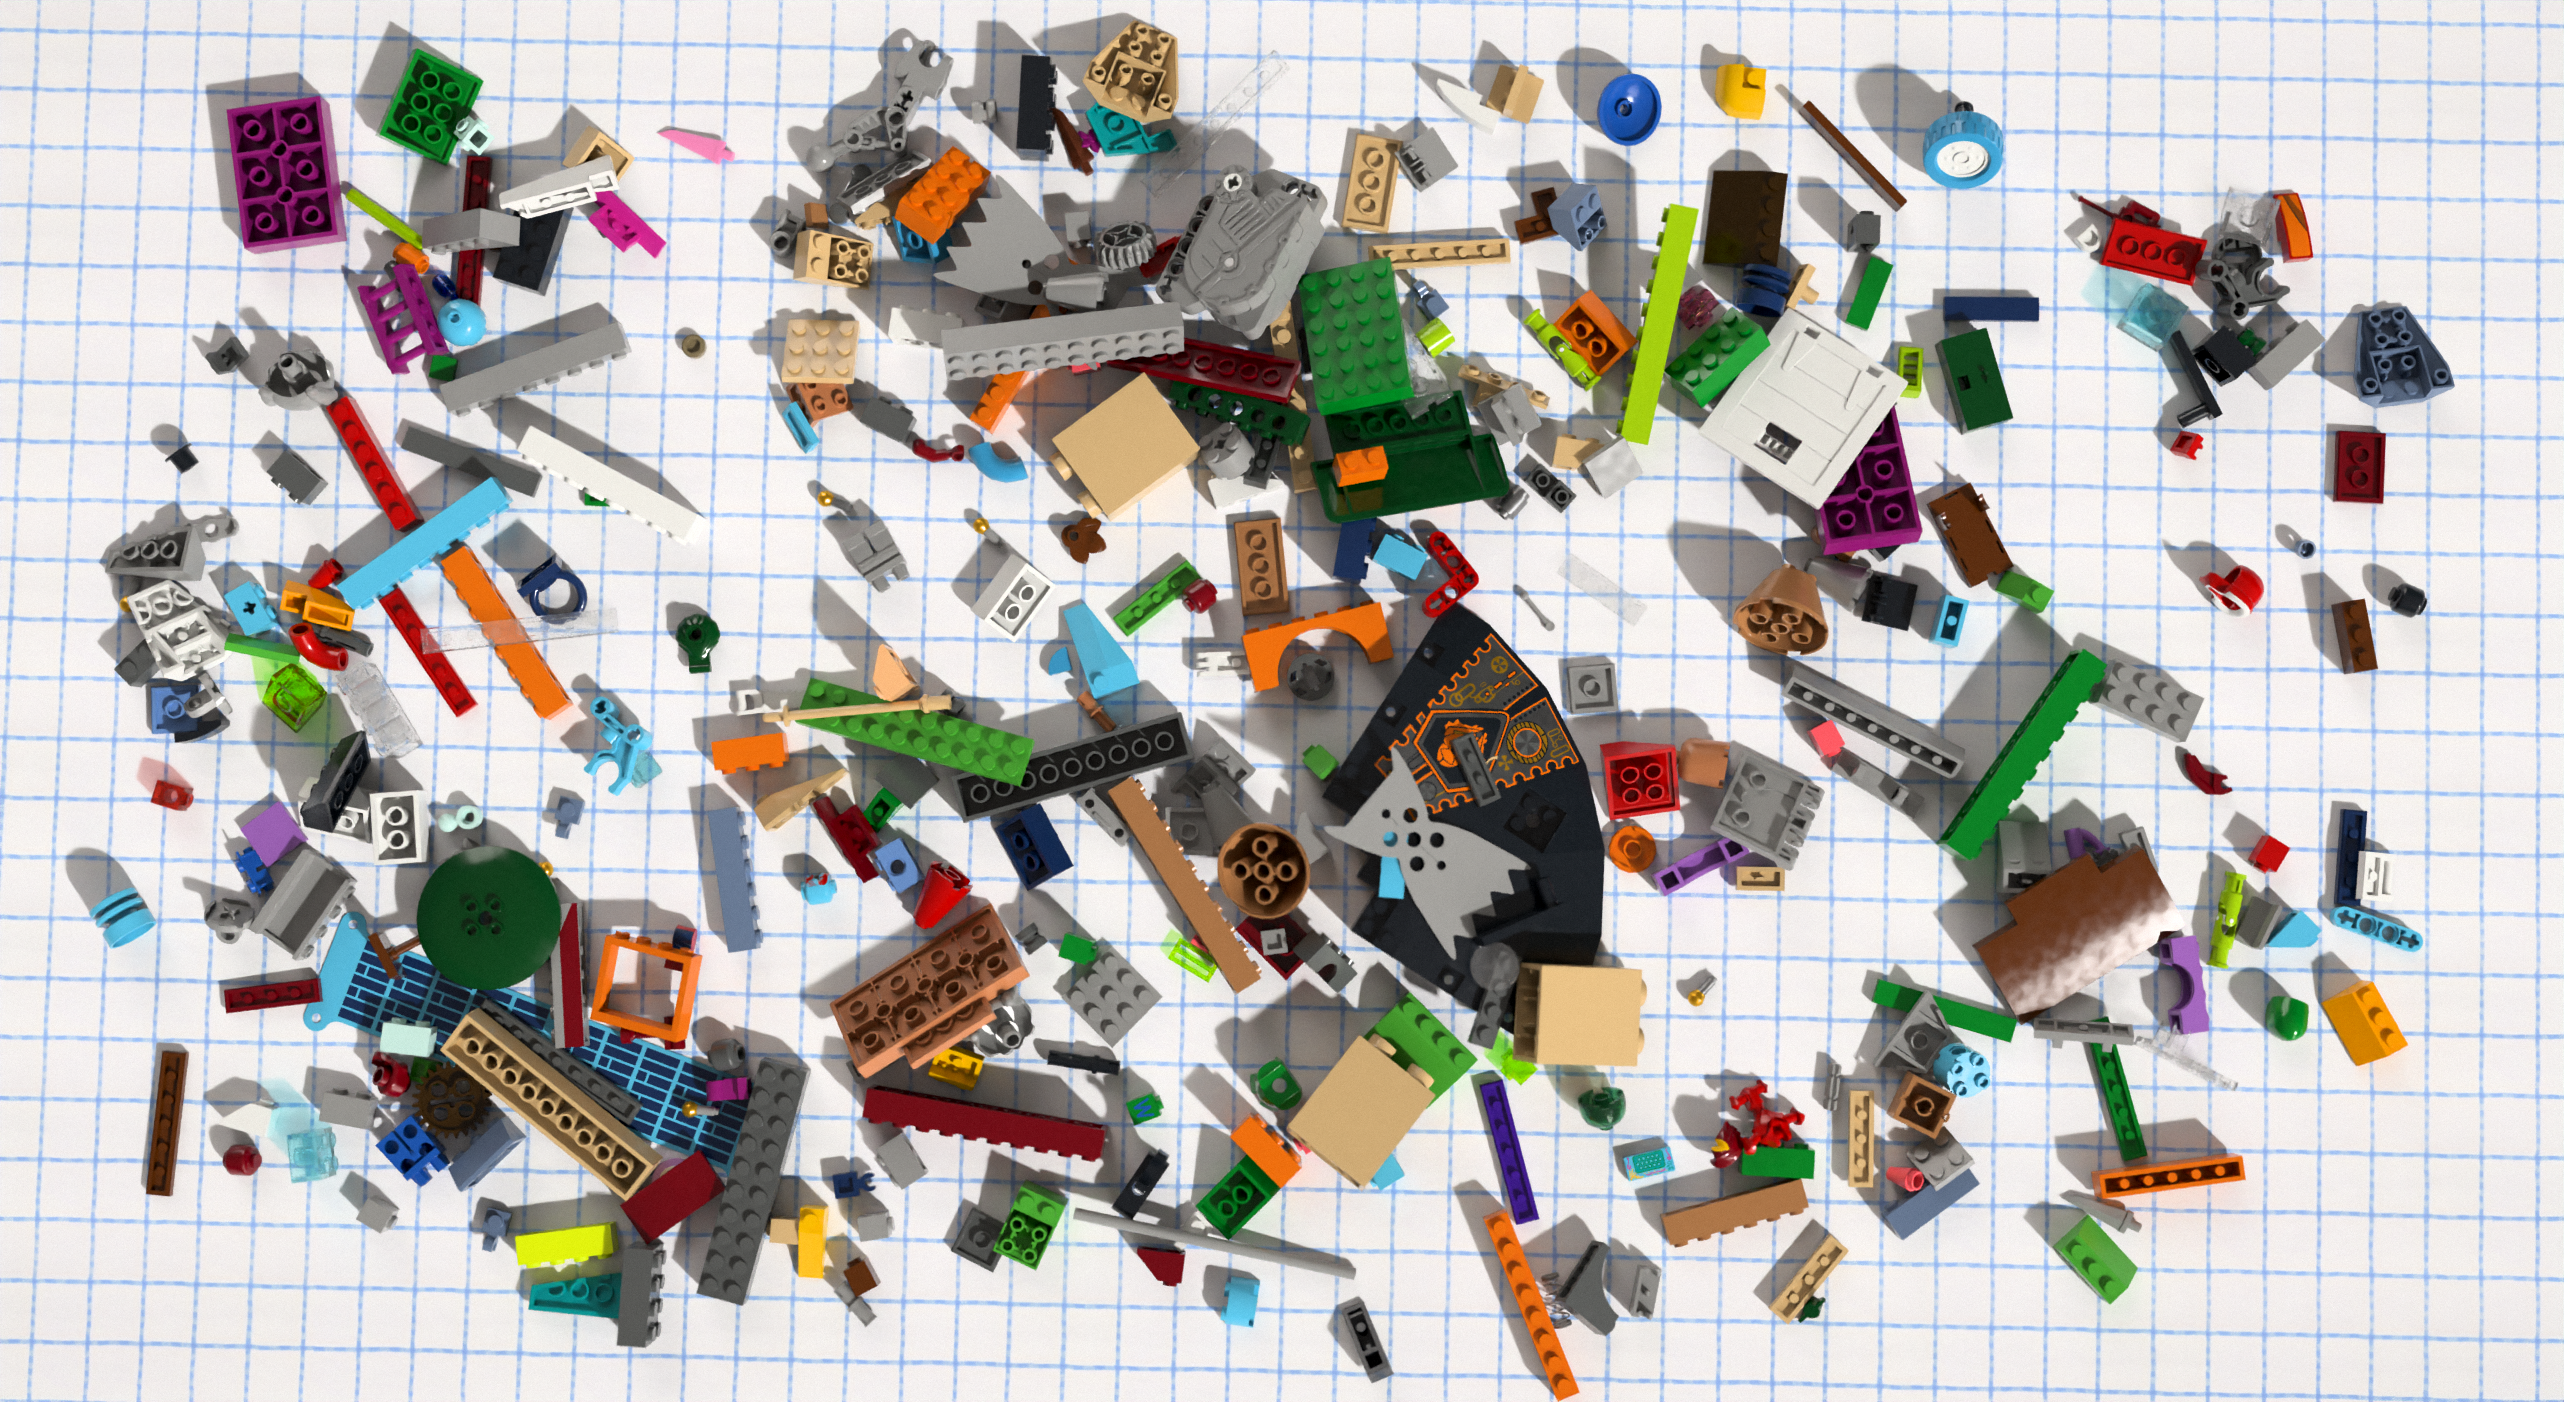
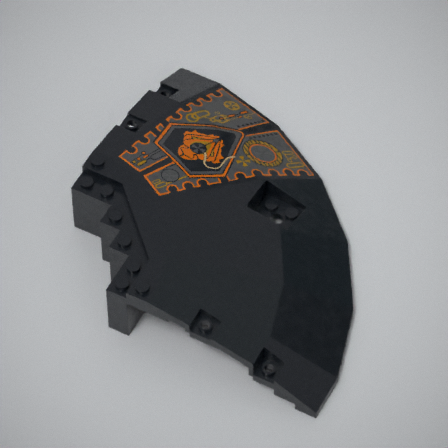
(1538, 770)

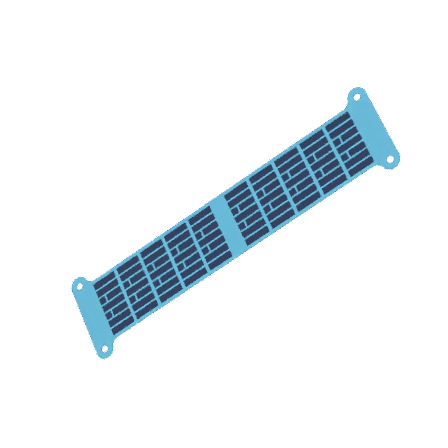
(364, 997)

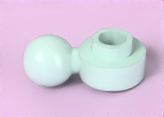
(449, 822)

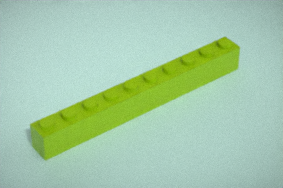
(1658, 323)

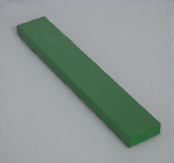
(1954, 1013)
(2118, 1100)

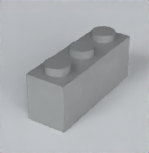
(2285, 353)

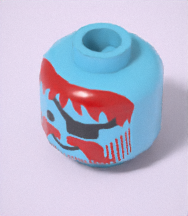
(818, 888)

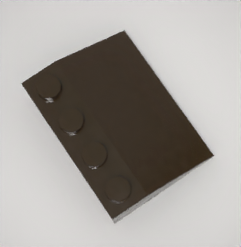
(1745, 218)

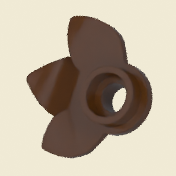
(1087, 539)

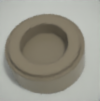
(694, 346)

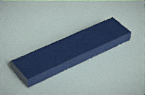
(1991, 309)
(2350, 841)

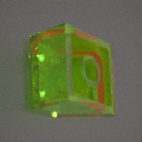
(293, 696)

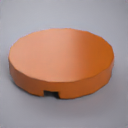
(1632, 849)

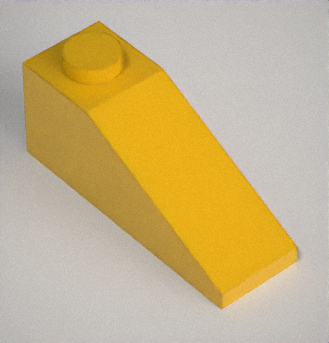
(812, 1240)

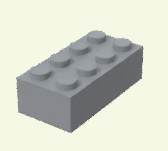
(2147, 701)

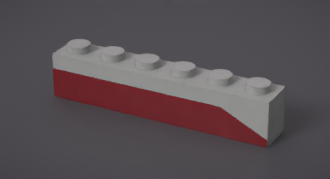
(569, 981)

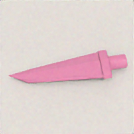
(706, 147)

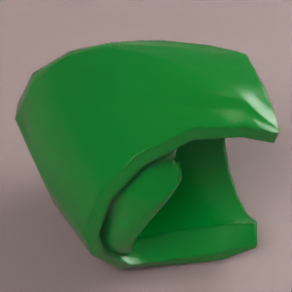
(2286, 1018)

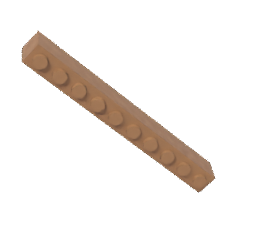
(1184, 885)

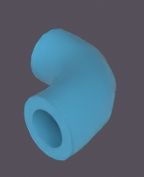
(995, 467)

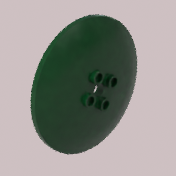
(522, 924)

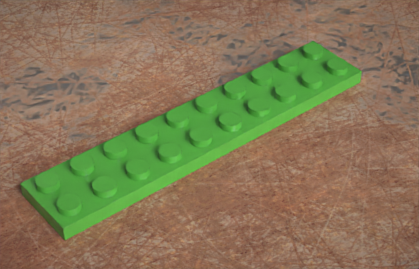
(921, 735)

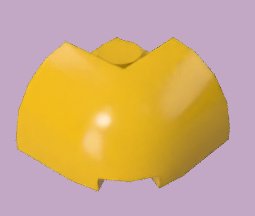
(1740, 90)

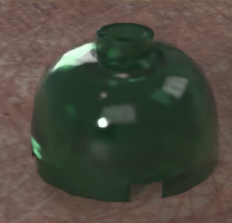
(1604, 1108)

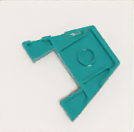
(1125, 136)

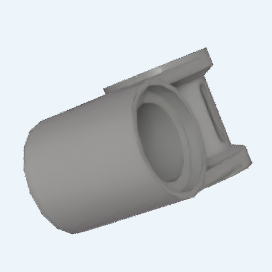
(787, 230)

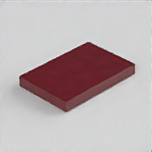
(2359, 467)

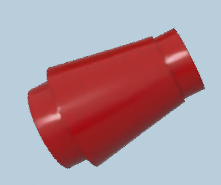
(326, 574)

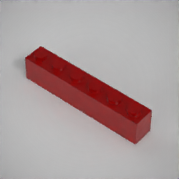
(375, 464)

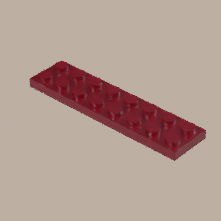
(1221, 369)

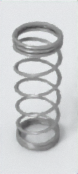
(1564, 1322)

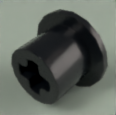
(183, 459)

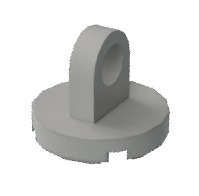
(206, 699)
(229, 916)

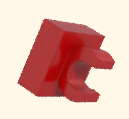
(2187, 445)

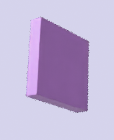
(274, 834)

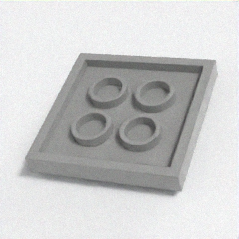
(1112, 997)

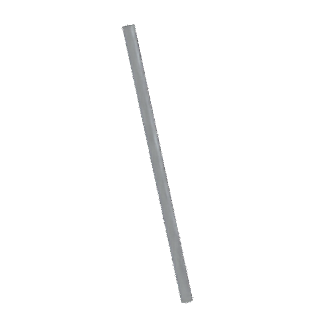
(1214, 1243)

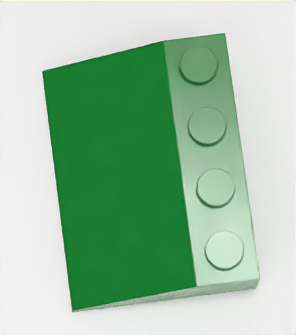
(428, 107)

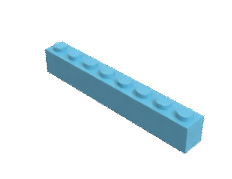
(425, 543)

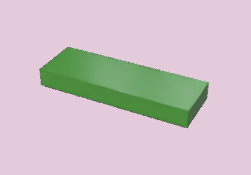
(262, 648)

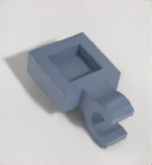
(1431, 303)
(569, 812)
(495, 1224)

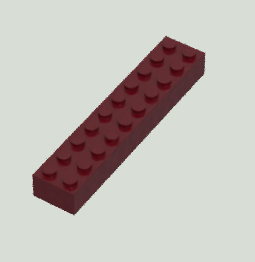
(985, 1121)

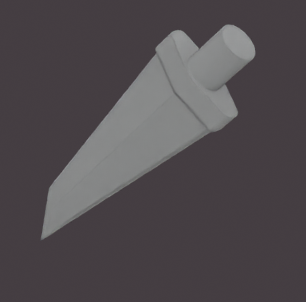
(2113, 1216)

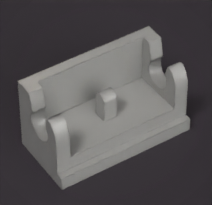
(1644, 1291)

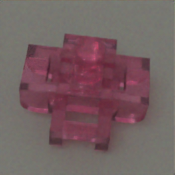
(1700, 307)

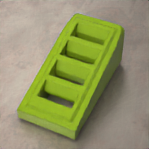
(1914, 385)

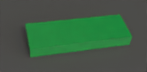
(1868, 294)

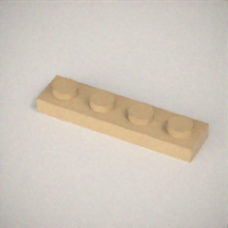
(1860, 1138)
(1808, 1279)

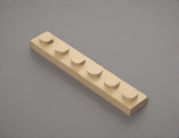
(1444, 253)

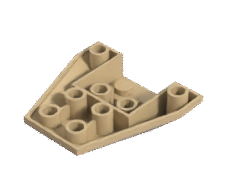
(1137, 74)

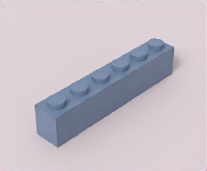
(734, 879)

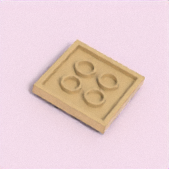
(820, 351)

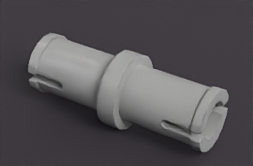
(855, 1304)

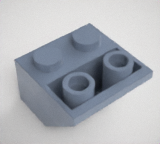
(1578, 215)

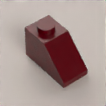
(1164, 1264)

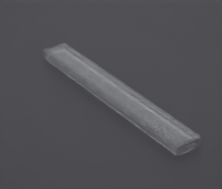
(1215, 124)
(519, 630)

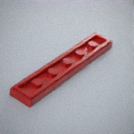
(435, 664)

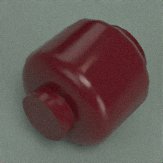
(1199, 596)
(242, 1160)

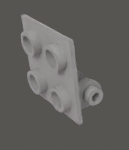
(1426, 159)

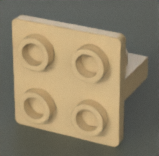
(1515, 93)

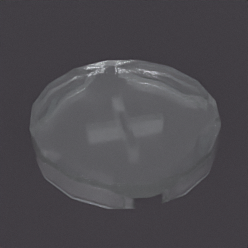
(1495, 966)

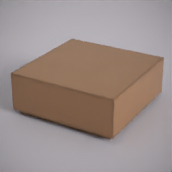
(816, 216)

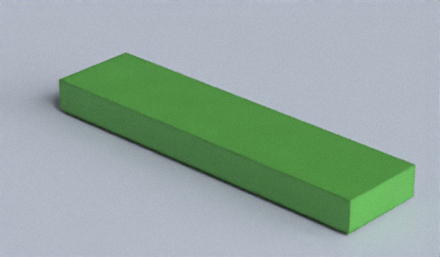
(1156, 598)

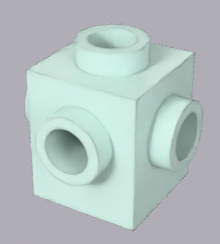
(473, 134)

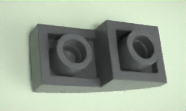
(1550, 488)

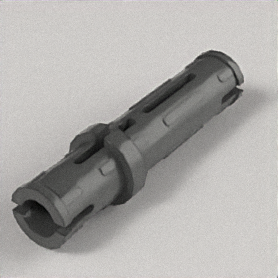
(342, 639)

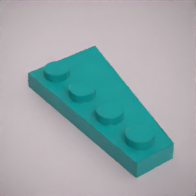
(582, 1296)

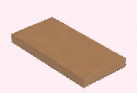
(1261, 567)

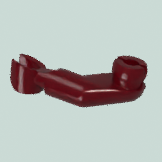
(933, 455)

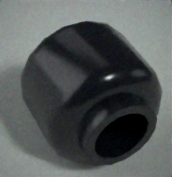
(2407, 600)

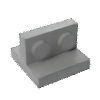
(1509, 415)

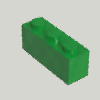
(1779, 1161)

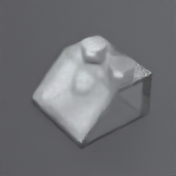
(2248, 216)

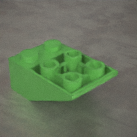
(1030, 1224)

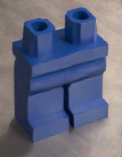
(413, 1149)

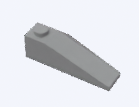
(165, 556)

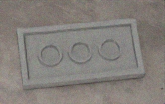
(886, 180)

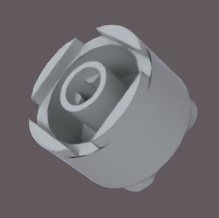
(1226, 451)

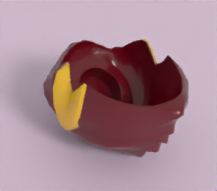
(1728, 1146)

